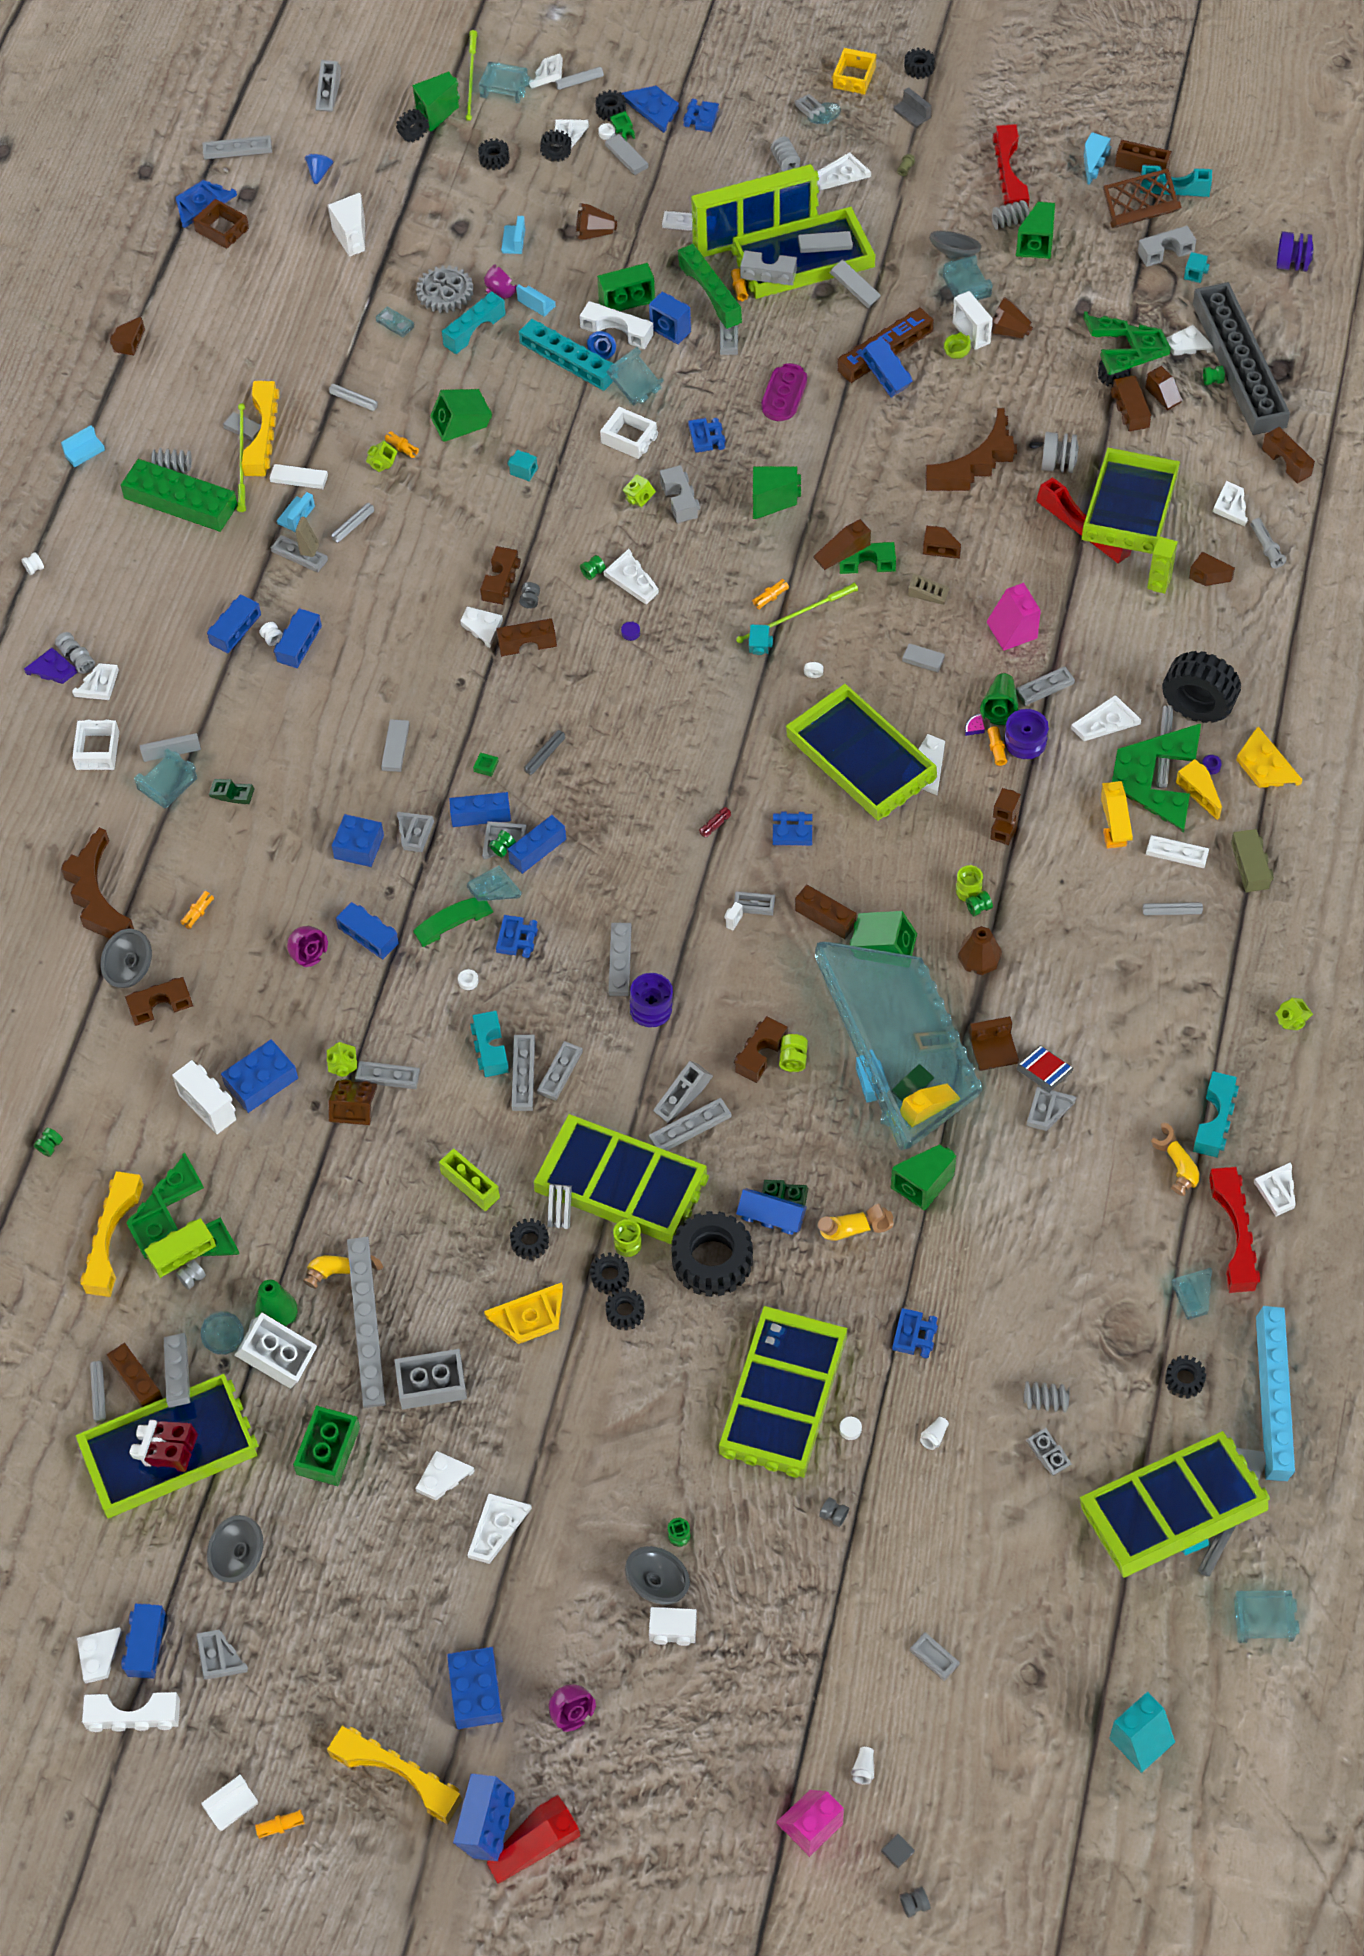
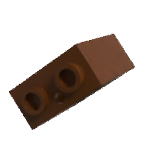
(211, 213)

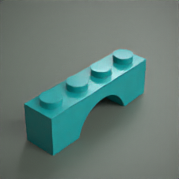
(1195, 184)
(458, 333)
(1220, 1094)

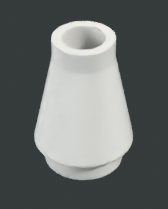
(934, 1433)
(864, 1767)

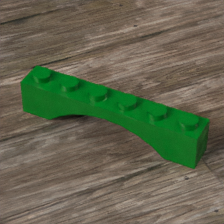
(724, 303)

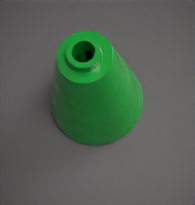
(1000, 700)
(275, 1303)

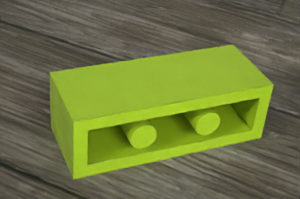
(1162, 565)
(469, 1179)
(180, 1247)

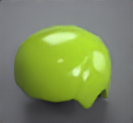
(957, 345)

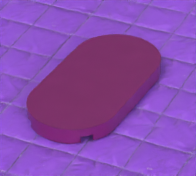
(784, 392)

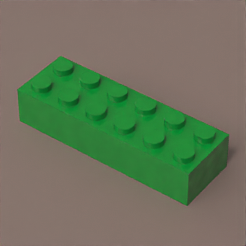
(179, 495)

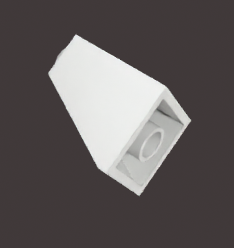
(349, 223)

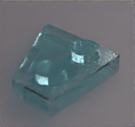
(493, 886)
(1194, 1292)

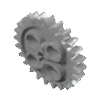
(444, 289)

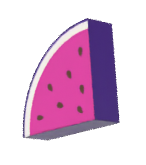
(974, 725)

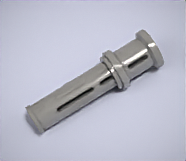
(1271, 549)

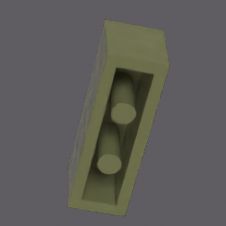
(1251, 860)

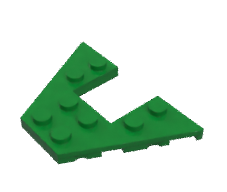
(1145, 341)
(1136, 769)
(154, 1222)

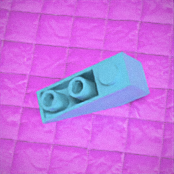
(1095, 151)

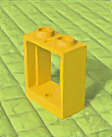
(849, 58)

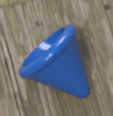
(318, 166)
(602, 344)

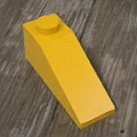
(1198, 783)
(1116, 811)
(927, 1103)

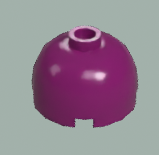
(499, 283)
(307, 945)
(570, 1706)

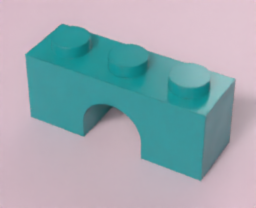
(493, 1058)

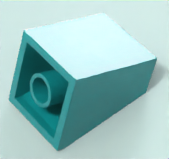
(1143, 1732)

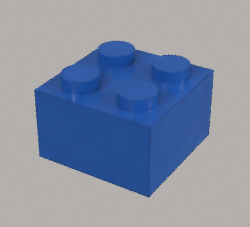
(670, 317)
(357, 840)

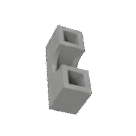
(1178, 240)
(780, 272)
(676, 482)

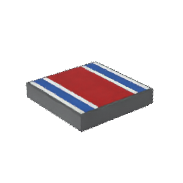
(1044, 1068)

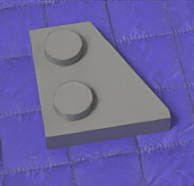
(1048, 1108)

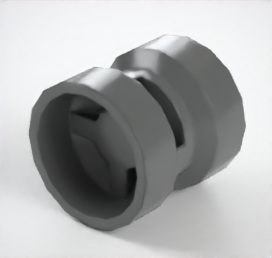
(529, 596)
(834, 1512)
(919, 1900)

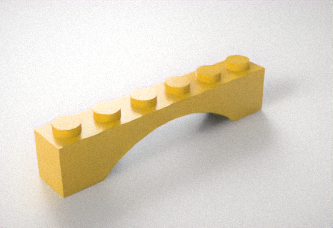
(256, 455)
(123, 1195)
(354, 1751)

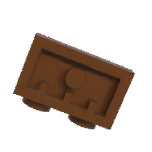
(993, 1043)
(351, 1102)

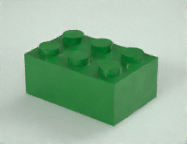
(627, 287)
(326, 1445)

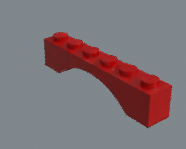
(1006, 145)
(1058, 501)
(1226, 1190)

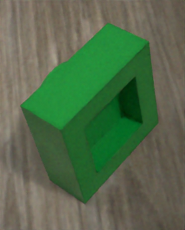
(485, 764)

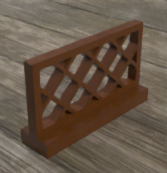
(1148, 212)

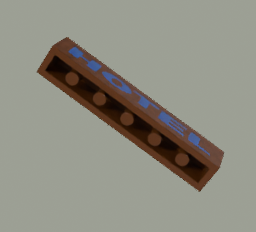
(898, 335)

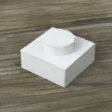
(733, 915)

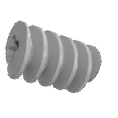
(785, 153)
(1010, 213)
(172, 461)
(1046, 1396)

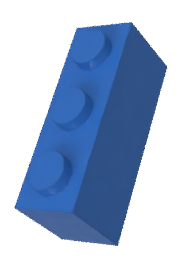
(886, 367)
(233, 623)
(297, 638)
(480, 809)
(537, 844)
(367, 930)
(771, 1211)
(143, 1641)

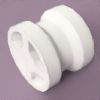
(32, 563)
(271, 633)

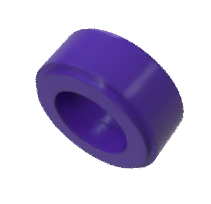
(630, 631)
(1212, 763)

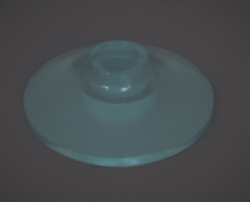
(832, 112)

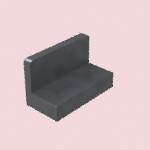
(913, 108)

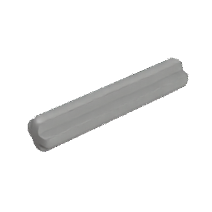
(579, 78)
(353, 397)
(352, 522)
(1172, 908)
(98, 1393)

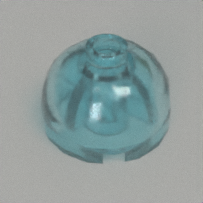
(222, 1332)

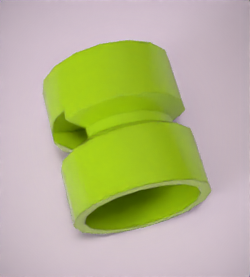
(969, 882)
(793, 1053)
(627, 1238)

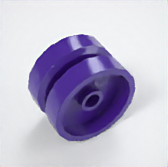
(1026, 734)

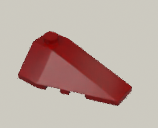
(539, 1835)

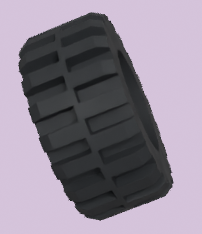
(1201, 686)
(708, 1229)

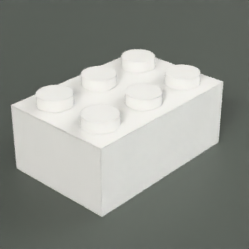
(204, 1096)
(276, 1350)

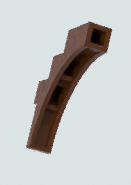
(960, 473)
(83, 873)

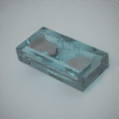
(395, 321)

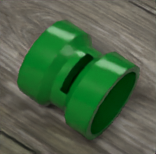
(1213, 375)
(592, 567)
(502, 843)
(979, 903)
(48, 1142)
(680, 1536)

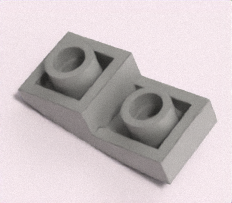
(1048, 1452)

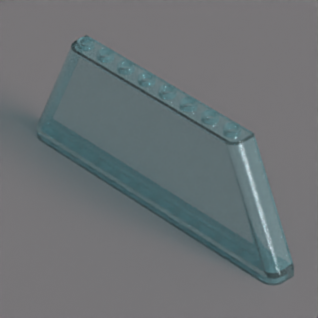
(882, 1006)

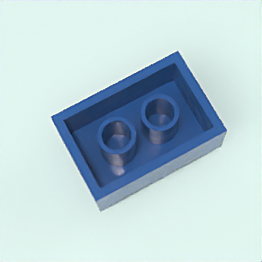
(259, 1075)
(474, 1688)
(484, 1817)

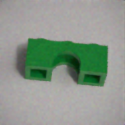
(881, 554)

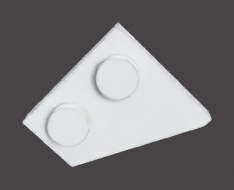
(1188, 341)
(1231, 504)
(481, 624)
(441, 1475)
(97, 1653)

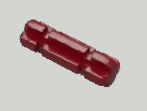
(716, 821)

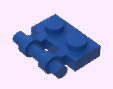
(706, 115)
(701, 437)
(789, 833)
(510, 935)
(908, 1330)

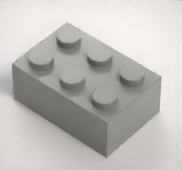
(430, 1379)

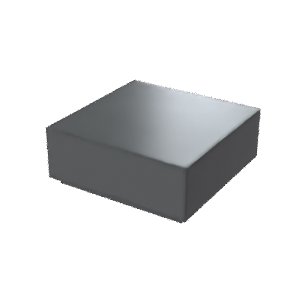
(898, 1851)

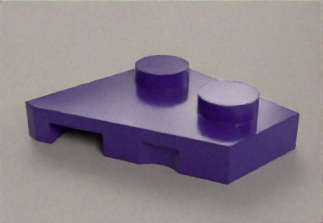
(51, 667)

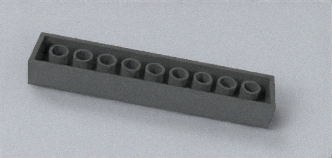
(1241, 358)

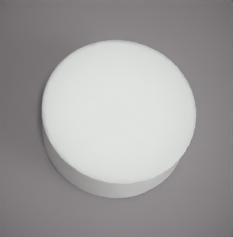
(606, 131)
(813, 670)
(468, 979)
(850, 1428)

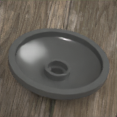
(954, 244)
(126, 958)
(235, 1549)
(657, 1575)

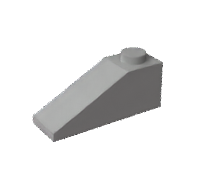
(328, 85)
(683, 1091)

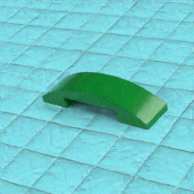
(450, 917)

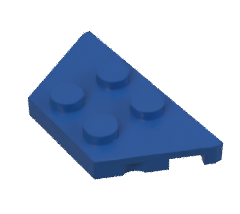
(653, 105)
(198, 197)

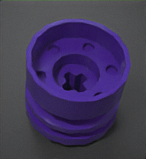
(1294, 251)
(651, 1000)

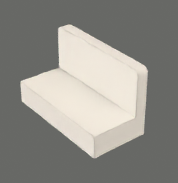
(229, 1803)

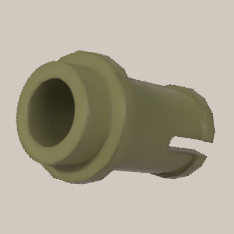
(907, 161)

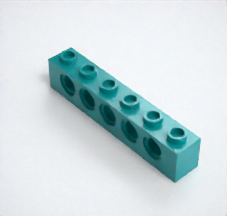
(566, 353)

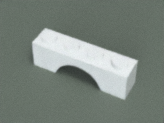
(598, 317)
(159, 1712)

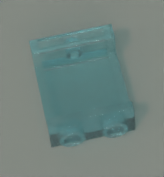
(504, 80)
(966, 276)
(634, 377)
(167, 779)
(1265, 1615)

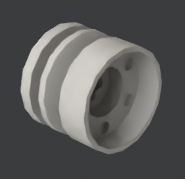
(1059, 452)

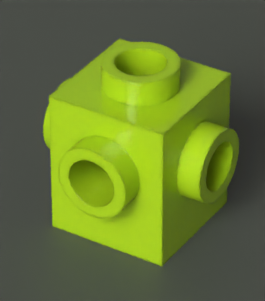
(381, 456)
(638, 491)
(1293, 1014)
(341, 1059)

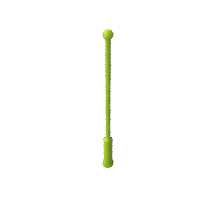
(472, 50)
(241, 487)
(832, 597)

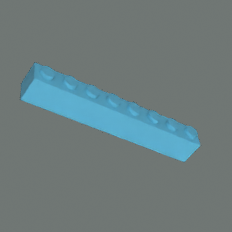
(1275, 1394)

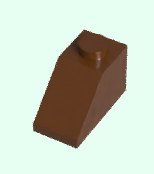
(127, 337)
(1163, 387)
(940, 543)
(1210, 570)

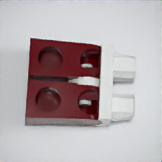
(165, 1444)

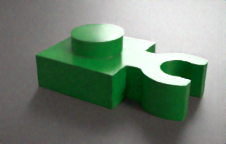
(623, 124)

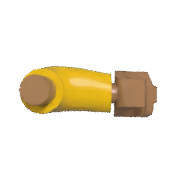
(1187, 1170)
(848, 1225)
(326, 1265)

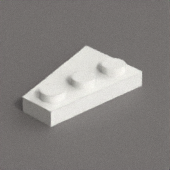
(842, 171)
(630, 576)
(1105, 719)
(933, 749)
(495, 1526)

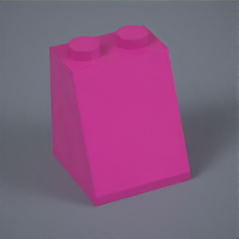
(1015, 618)
(812, 1820)

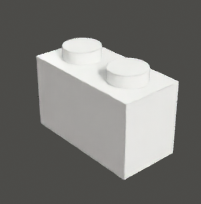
(672, 1625)

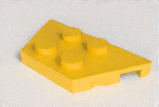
(1265, 762)
(529, 1315)

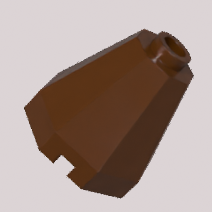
(594, 222)
(1010, 320)
(980, 951)

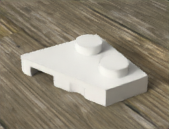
(548, 71)
(574, 128)
(98, 683)
(1277, 1189)

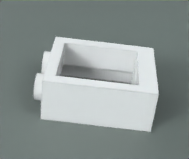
(972, 320)
(612, 439)
(95, 760)

